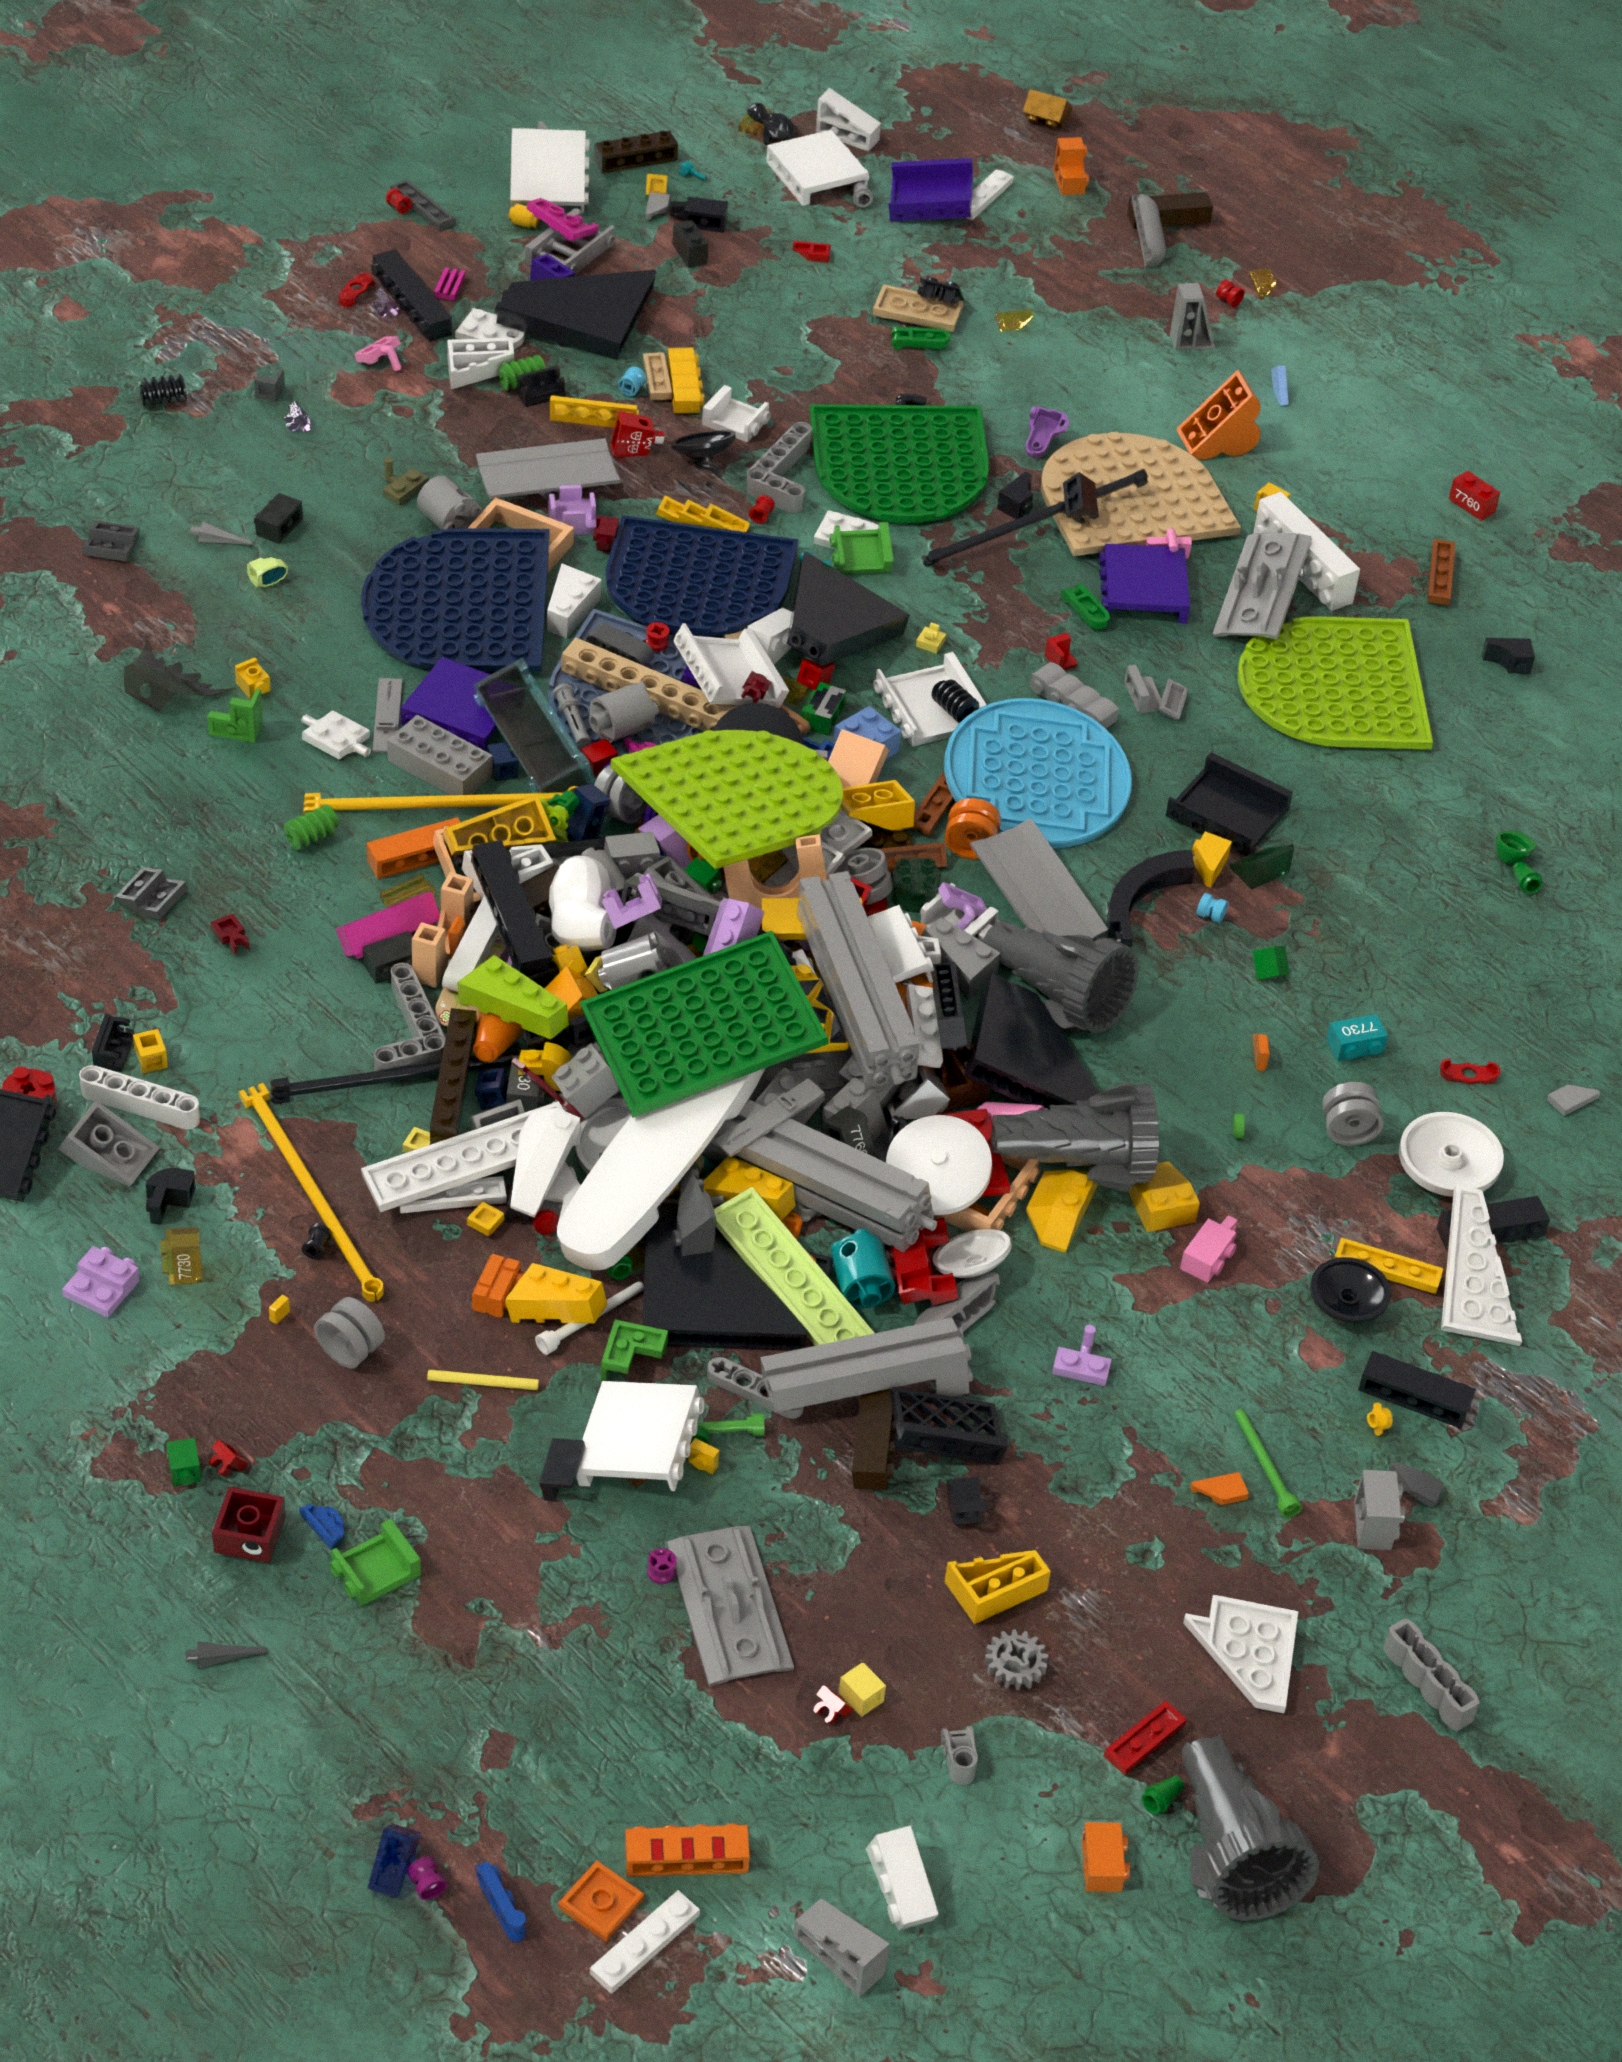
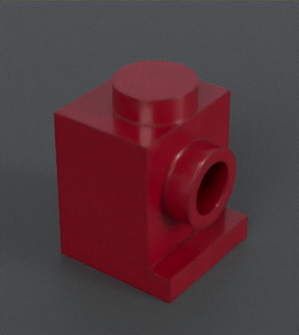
(605, 533)

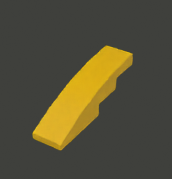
(697, 515)

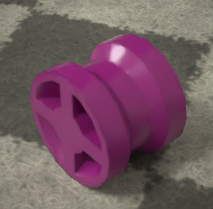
(658, 1559)

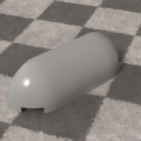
(1149, 230)
(973, 1301)

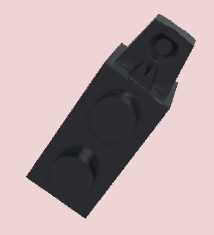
(705, 213)

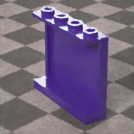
(931, 189)
(1144, 579)
(448, 702)

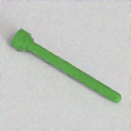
(752, 1425)
(1287, 1502)

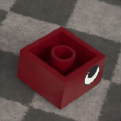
(249, 1524)

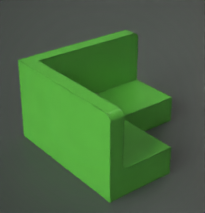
(242, 722)
(629, 1339)

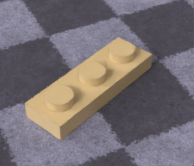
(657, 376)

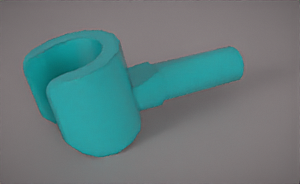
(687, 168)

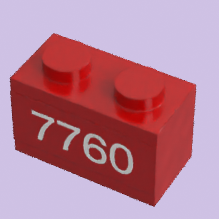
(1474, 495)

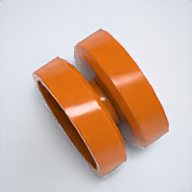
(968, 822)

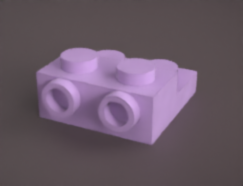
(102, 1281)

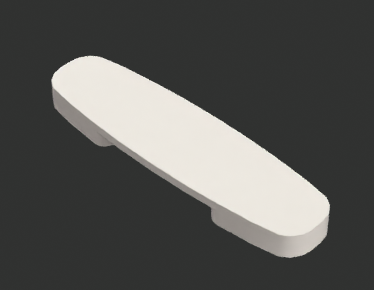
(639, 1171)

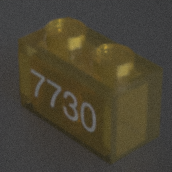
(183, 1255)

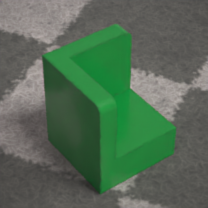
(1271, 962)

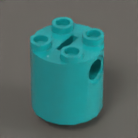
(863, 1269)

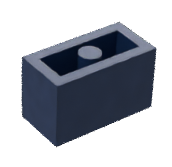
(589, 814)

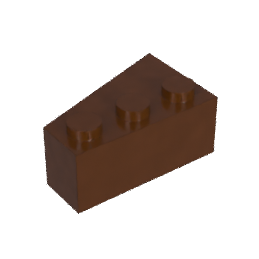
(959, 1089)

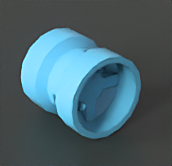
(632, 381)
(1212, 908)

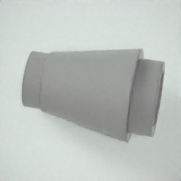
(862, 195)

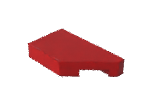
(813, 251)

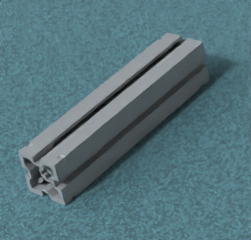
(858, 980)
(838, 1179)

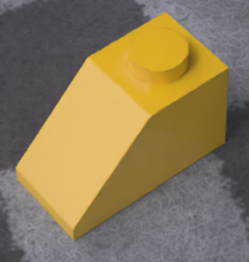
(1210, 856)

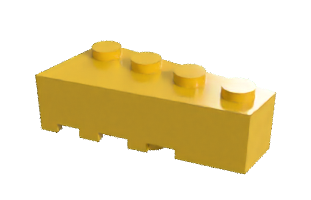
(514, 824)

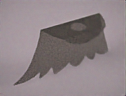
(162, 680)

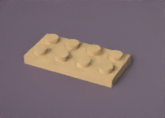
(911, 308)

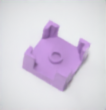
(635, 908)

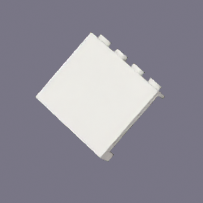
(814, 164)
(549, 167)
(725, 664)
(911, 700)
(899, 944)
(640, 1431)

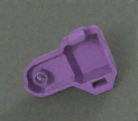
(1044, 427)

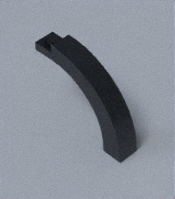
(1141, 880)

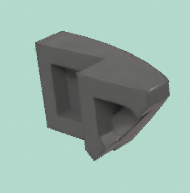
(1418, 1483)

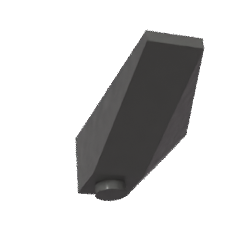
(695, 1216)

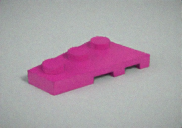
(554, 216)

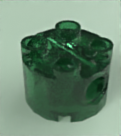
(915, 883)

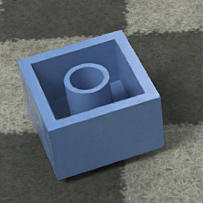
(873, 726)

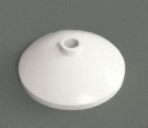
(972, 1253)

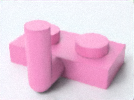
(381, 347)
(1171, 541)

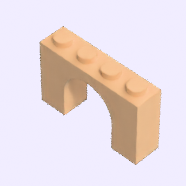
(746, 888)
(430, 942)

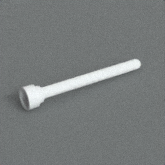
(549, 1340)

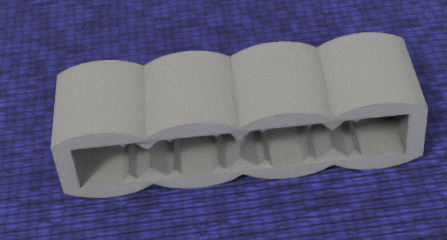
(1066, 689)
(1435, 1678)

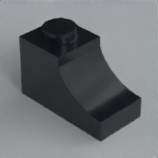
(1016, 497)
(1511, 653)

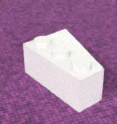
(477, 359)

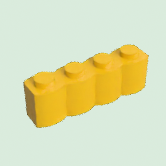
(685, 380)

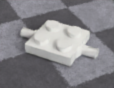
(336, 735)

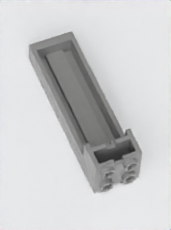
(870, 1365)

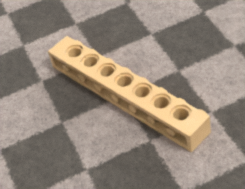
(614, 672)

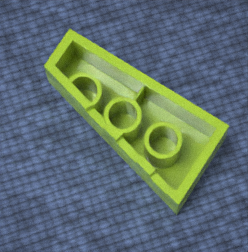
(514, 997)

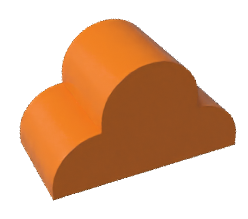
(1223, 421)

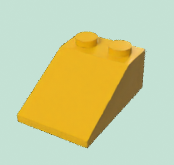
(880, 804)
(1165, 1199)

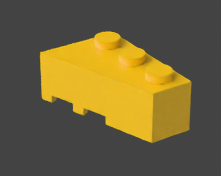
(737, 1176)
(555, 1295)
(997, 1584)

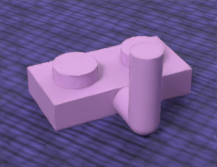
(960, 899)
(1082, 1364)

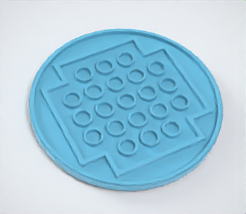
(1042, 766)

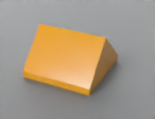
(571, 989)

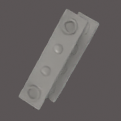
(552, 240)

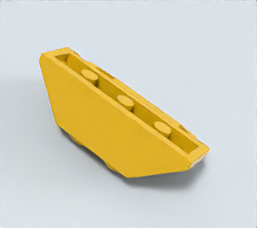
(1059, 1206)

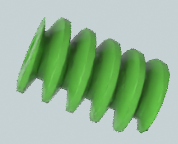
(509, 372)
(311, 825)

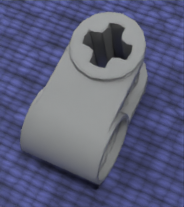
(960, 1750)

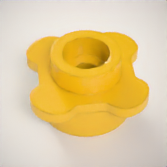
(1379, 1418)

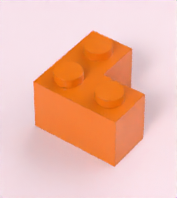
(1069, 166)

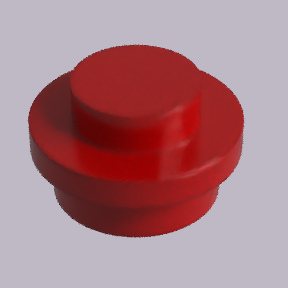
(545, 1222)

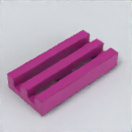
(452, 275)

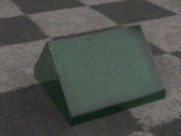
(1264, 865)

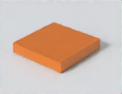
(601, 1901)

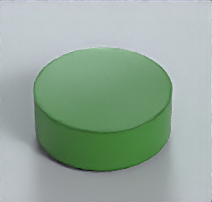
(1238, 1125)

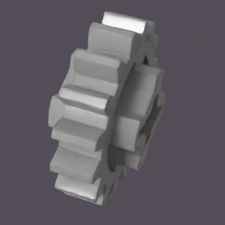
(1016, 1659)

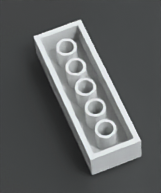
(1326, 568)

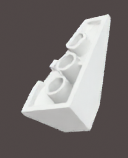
(540, 1155)

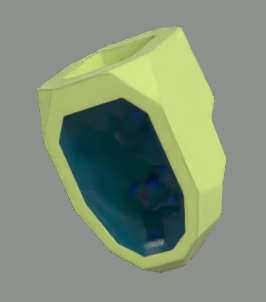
(266, 571)

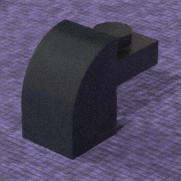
(167, 1188)
(965, 1500)

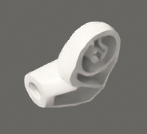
(578, 906)

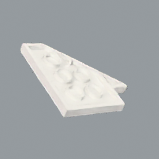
(1251, 1647)

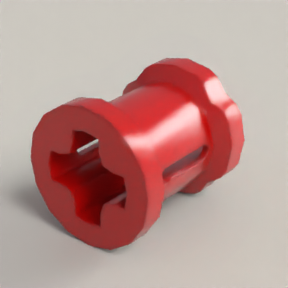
(399, 199)
(760, 511)

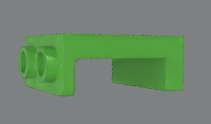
(862, 550)
(376, 1565)

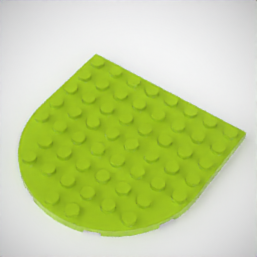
(1338, 683)
(735, 791)

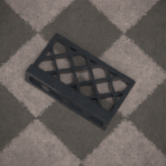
(945, 1439)

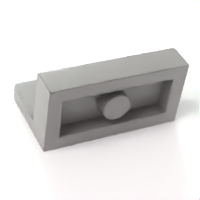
(1142, 691)

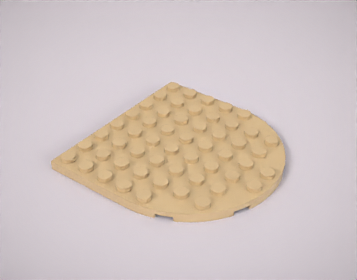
(1177, 492)

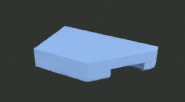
(1280, 384)

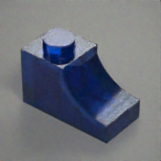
(393, 1858)

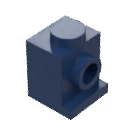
(504, 762)
(491, 1088)

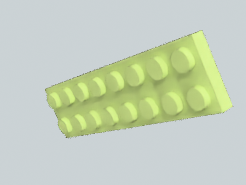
(788, 1269)

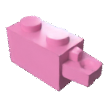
(1210, 1248)

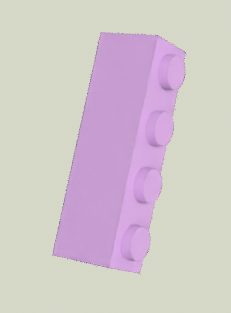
(733, 924)

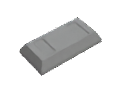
(1173, 700)

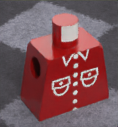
(634, 435)

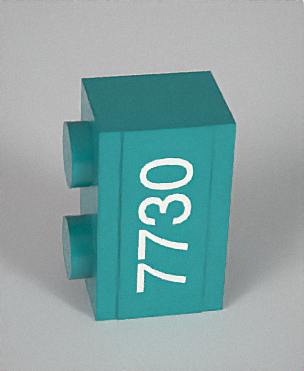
(1357, 1037)

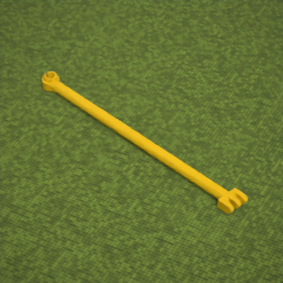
(314, 801)
(258, 1100)

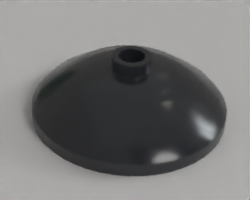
(704, 444)
(1350, 1290)

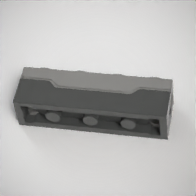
(678, 905)

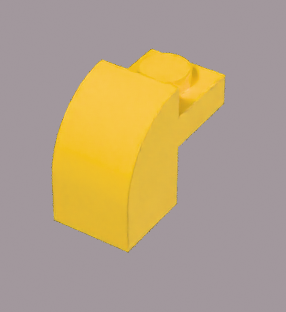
(545, 1061)

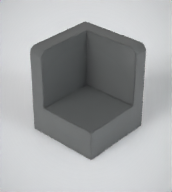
(269, 388)

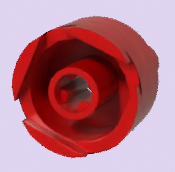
(31, 1083)

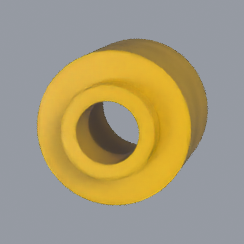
(521, 216)

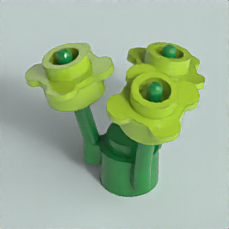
(560, 813)

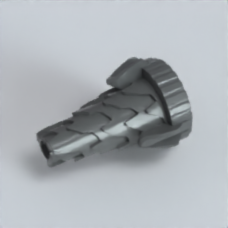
(1083, 978)
(1108, 1132)
(1251, 1856)

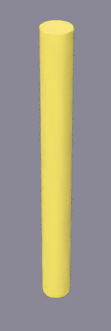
(484, 1380)

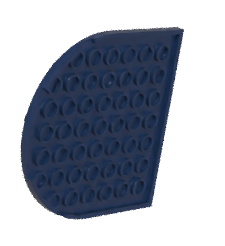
(697, 575)
(461, 598)

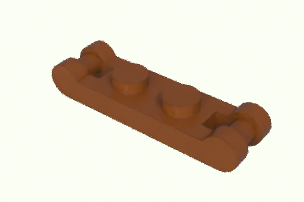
(933, 807)

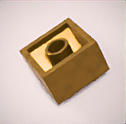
(1047, 108)

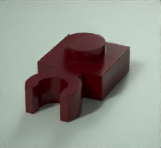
(755, 686)
(230, 931)

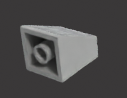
(860, 1098)

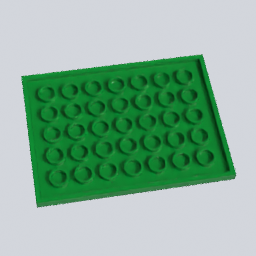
(703, 1023)

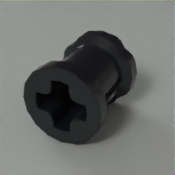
(316, 1241)

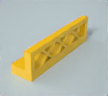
(587, 411)

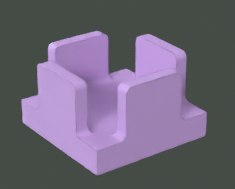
(573, 509)

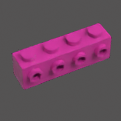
(388, 923)

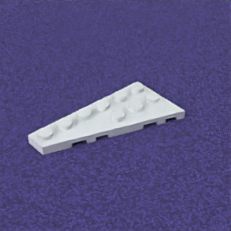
(1475, 1281)

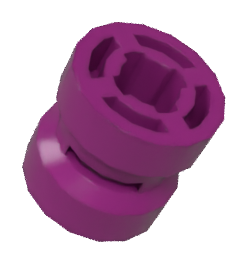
(426, 1876)

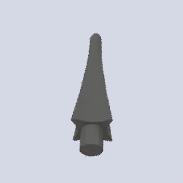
(211, 1654)

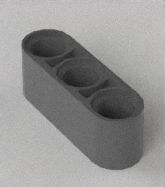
(621, 643)

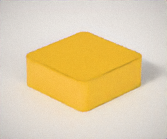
(279, 1309)

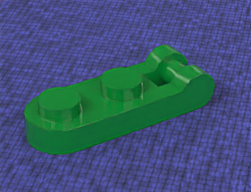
(919, 338)
(1086, 606)

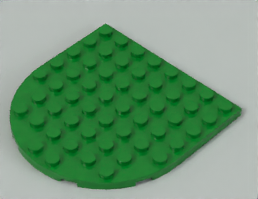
(900, 458)

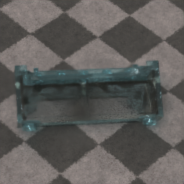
(533, 730)

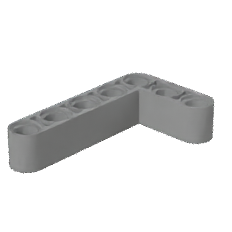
(767, 473)
(428, 1037)

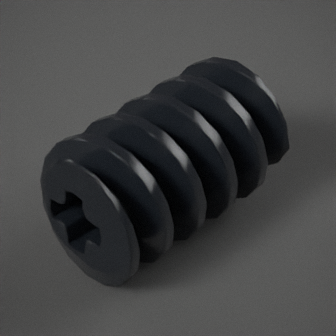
(162, 389)
(954, 699)

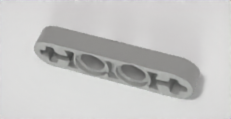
(749, 1392)

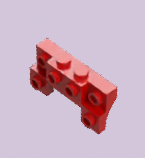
(914, 1269)

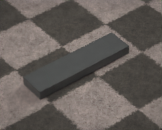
(425, 206)

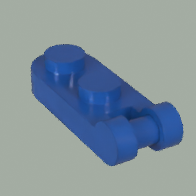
(501, 1901)

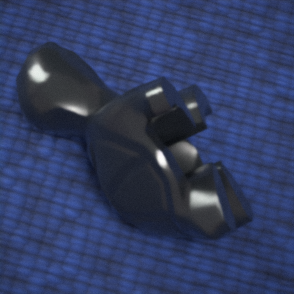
(775, 124)

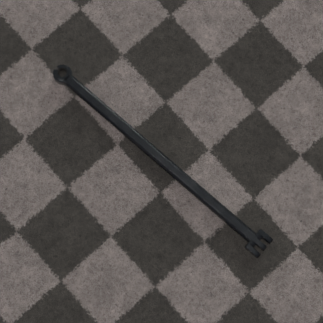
(1138, 478)
(282, 1089)

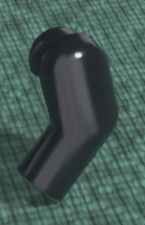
(912, 399)

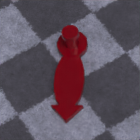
(546, 1089)

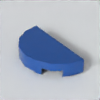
(325, 1522)

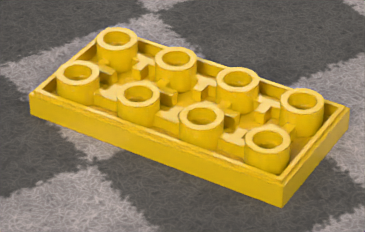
(782, 918)

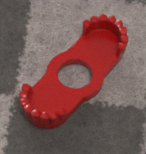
(348, 295)
(1484, 1074)

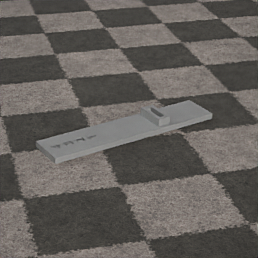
(386, 712)
(769, 1117)

